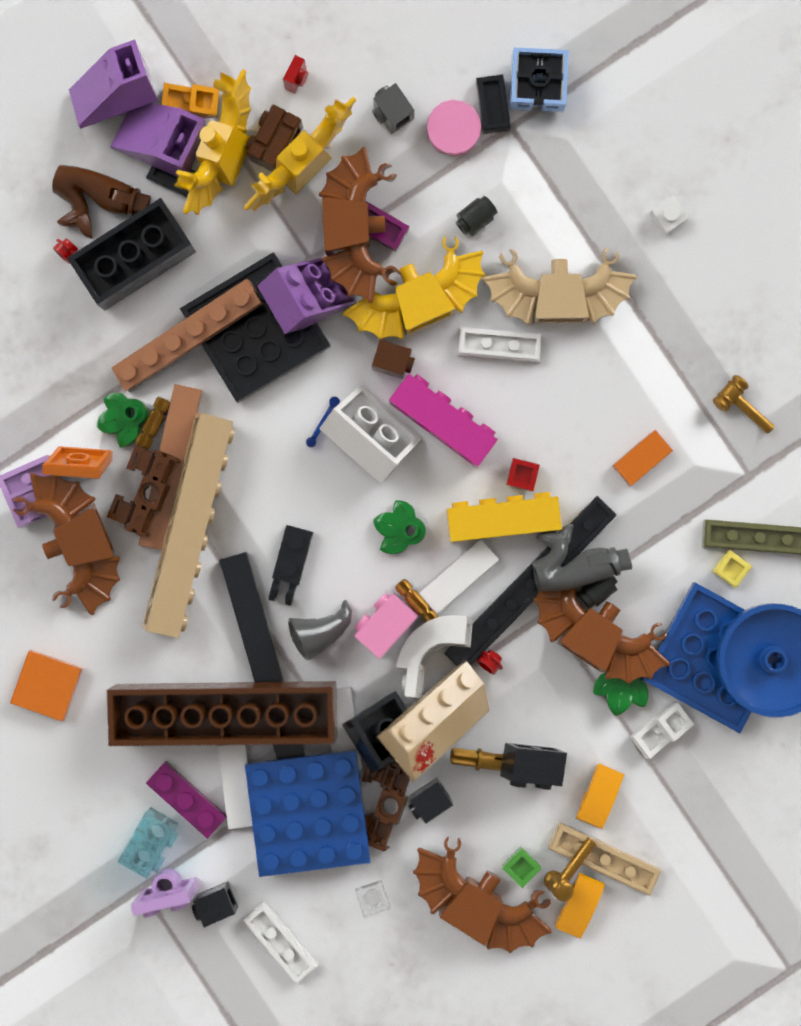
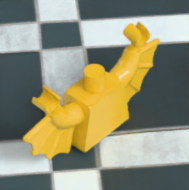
(221, 146)
(302, 157)
(421, 298)

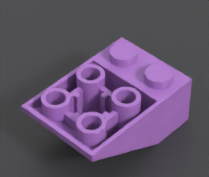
(113, 86)
(160, 137)
(303, 294)

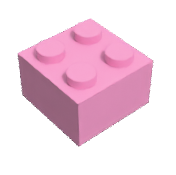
(385, 624)

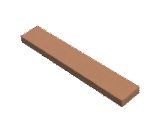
(175, 439)

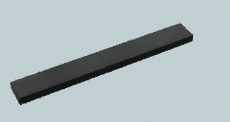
(523, 589)
(255, 631)

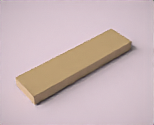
(606, 859)

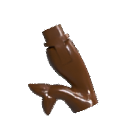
(104, 190)

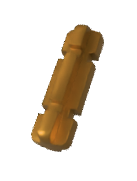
(152, 423)
(415, 600)

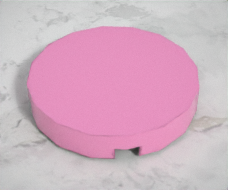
(453, 127)

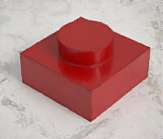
(295, 75)
(522, 474)

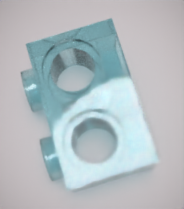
(145, 840)

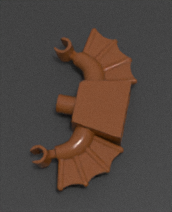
(349, 224)
(78, 537)
(596, 637)
(475, 905)

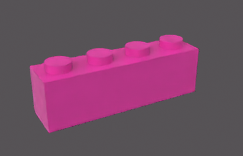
(443, 420)

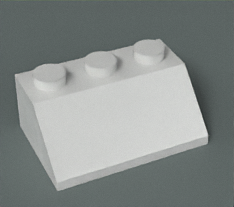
(370, 433)

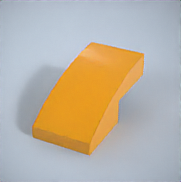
(195, 99)
(600, 796)
(581, 907)

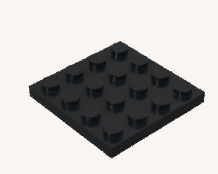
(255, 347)

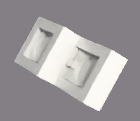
(661, 730)

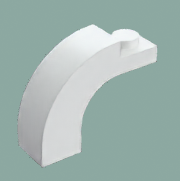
(424, 642)

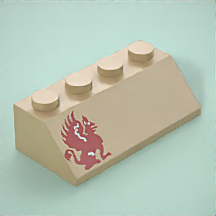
(436, 720)

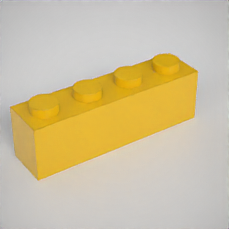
(503, 518)

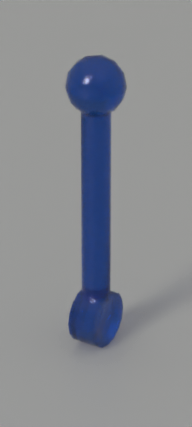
(311, 441)

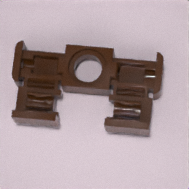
(158, 470)
(380, 828)

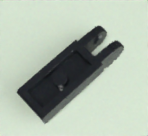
(290, 561)

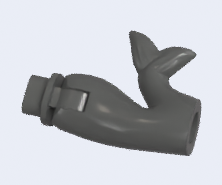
(584, 569)

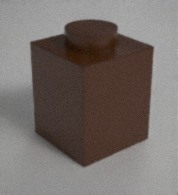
(393, 359)

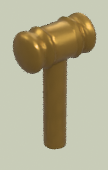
(732, 395)
(559, 883)

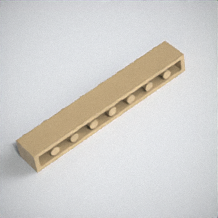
(187, 525)

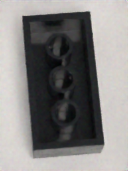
(131, 254)

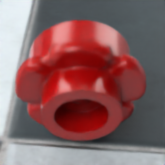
(65, 249)
(490, 661)

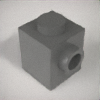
(392, 108)

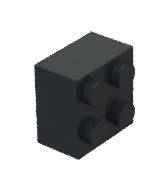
(369, 724)

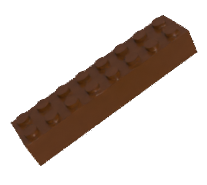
(222, 713)

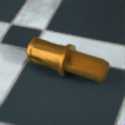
(476, 759)

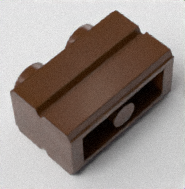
(275, 134)

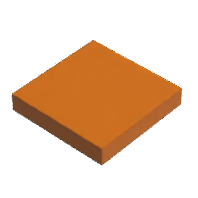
(77, 462)
(46, 685)

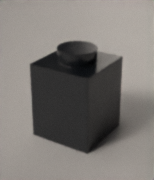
(430, 801)
(214, 904)

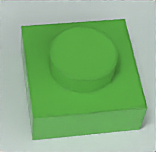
(521, 867)

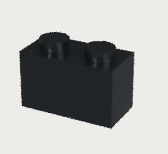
(533, 765)

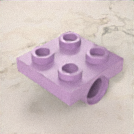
(18, 483)
(153, 899)

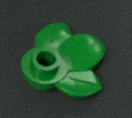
(118, 419)
(395, 527)
(621, 694)

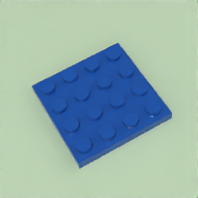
(692, 656)
(307, 813)

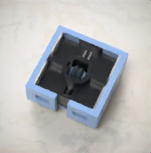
(539, 79)

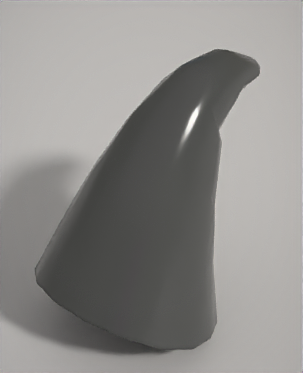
(316, 635)

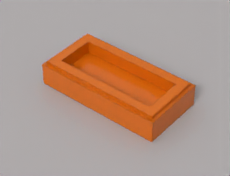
(642, 458)

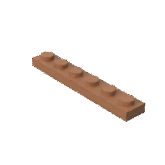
(187, 335)

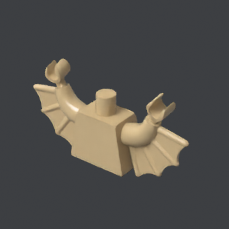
(559, 295)

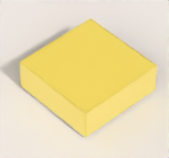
(731, 569)

